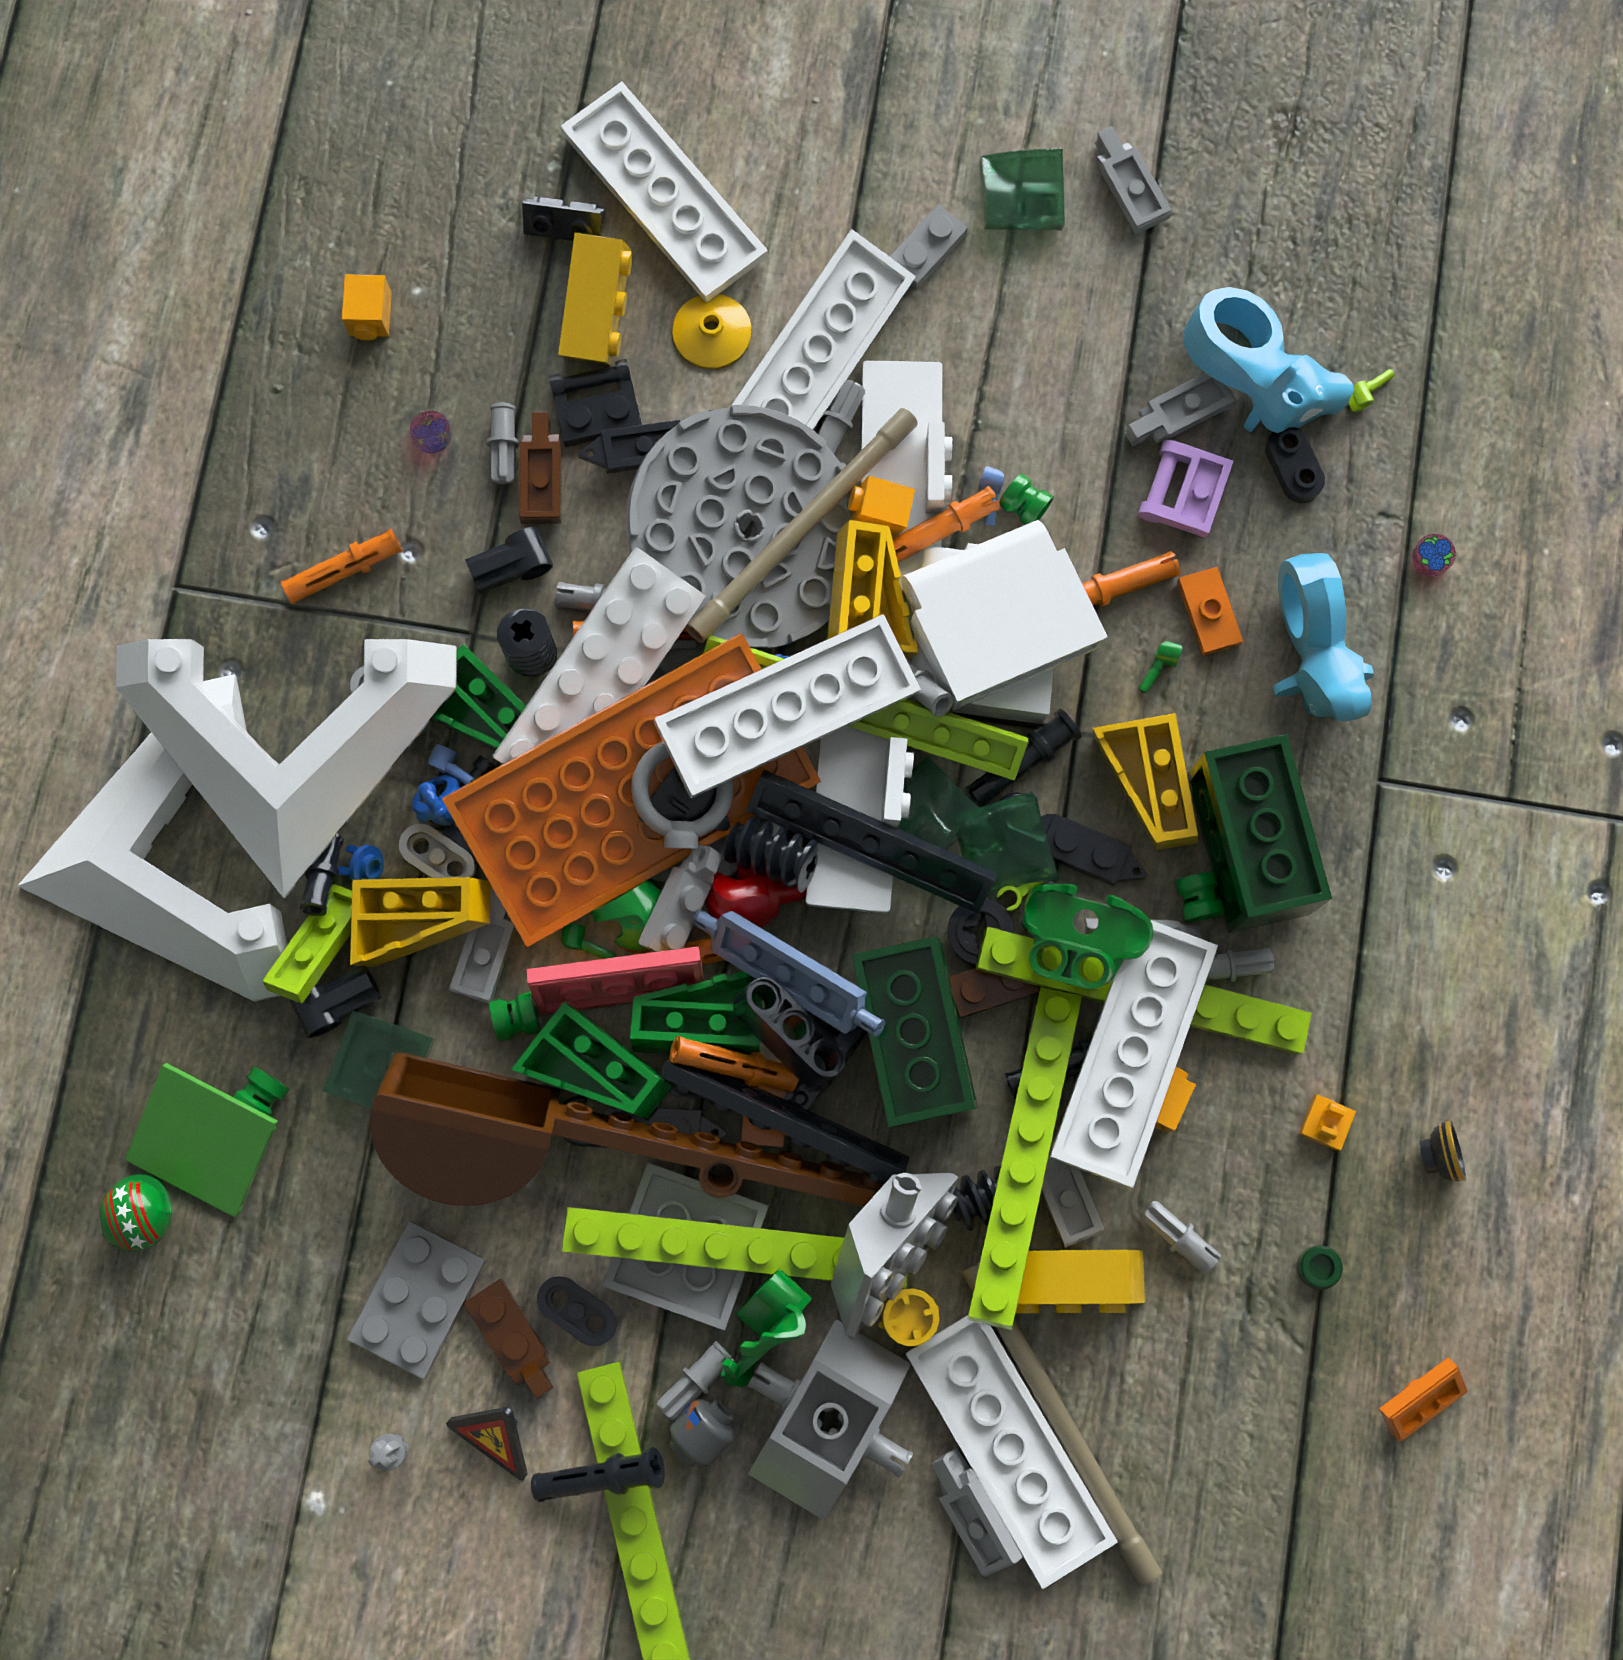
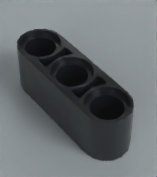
(809, 1035)

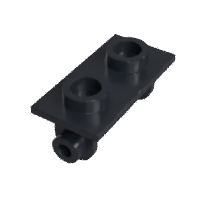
(552, 219)

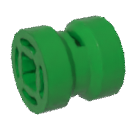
(1025, 500)
(1199, 897)
(524, 1015)
(265, 1087)

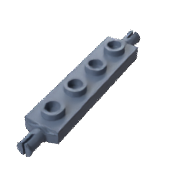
(801, 977)

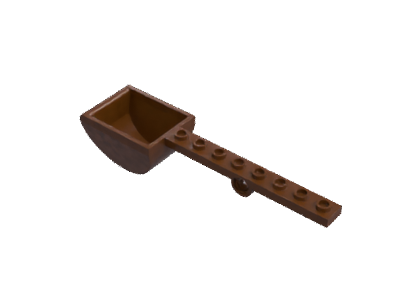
(485, 1135)

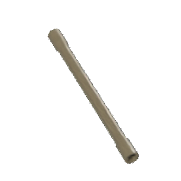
(719, 608)
(1130, 1542)

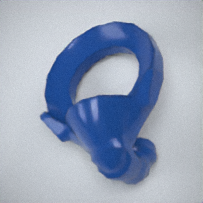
(434, 807)

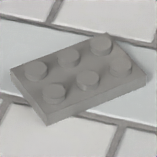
(417, 1300)

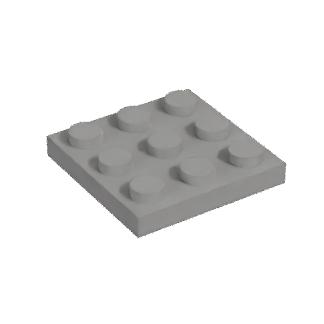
(685, 1289)

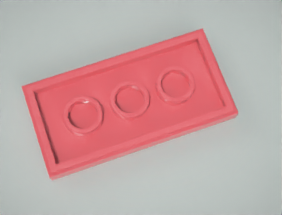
(612, 979)

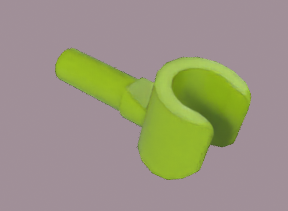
(1361, 396)
(1021, 891)

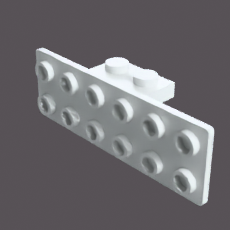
(922, 454)
(867, 777)

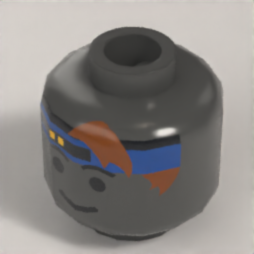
(701, 1432)

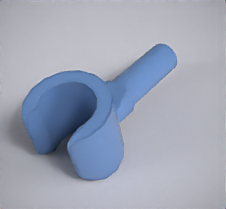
(993, 479)
(444, 760)

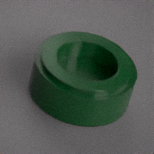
(1319, 1267)

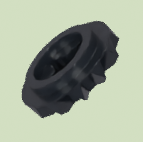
(962, 918)

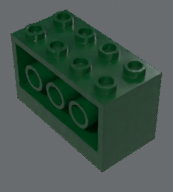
(1258, 833)
(922, 1046)

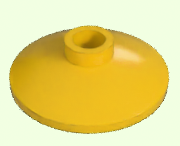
(711, 347)

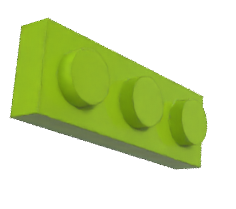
(312, 949)

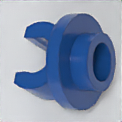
(364, 864)

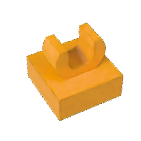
(1327, 1122)

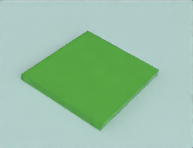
(201, 1140)

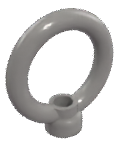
(676, 833)

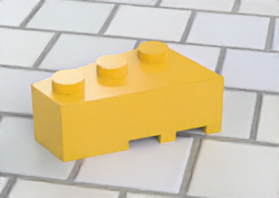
(595, 299)
(868, 583)
(1153, 776)
(413, 914)
(1082, 1278)

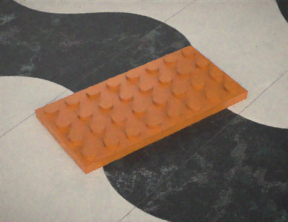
(562, 819)

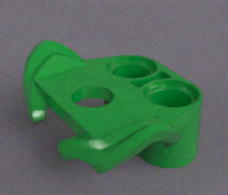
(1120, 934)
(775, 1317)

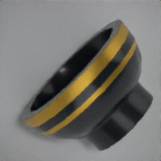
(1443, 1153)

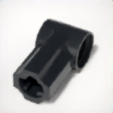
(519, 557)
(335, 1001)

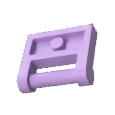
(1199, 491)

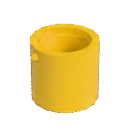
(910, 1317)

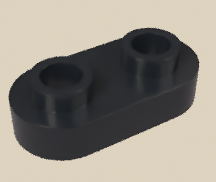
(1291, 462)
(577, 1311)

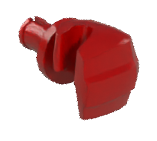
(749, 896)

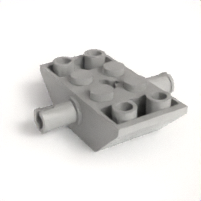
(889, 1242)
(815, 1463)

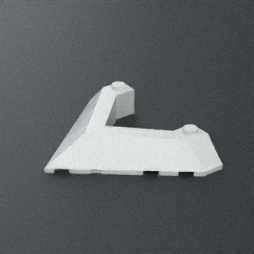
(295, 807)
(103, 875)

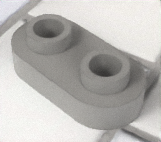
(440, 855)

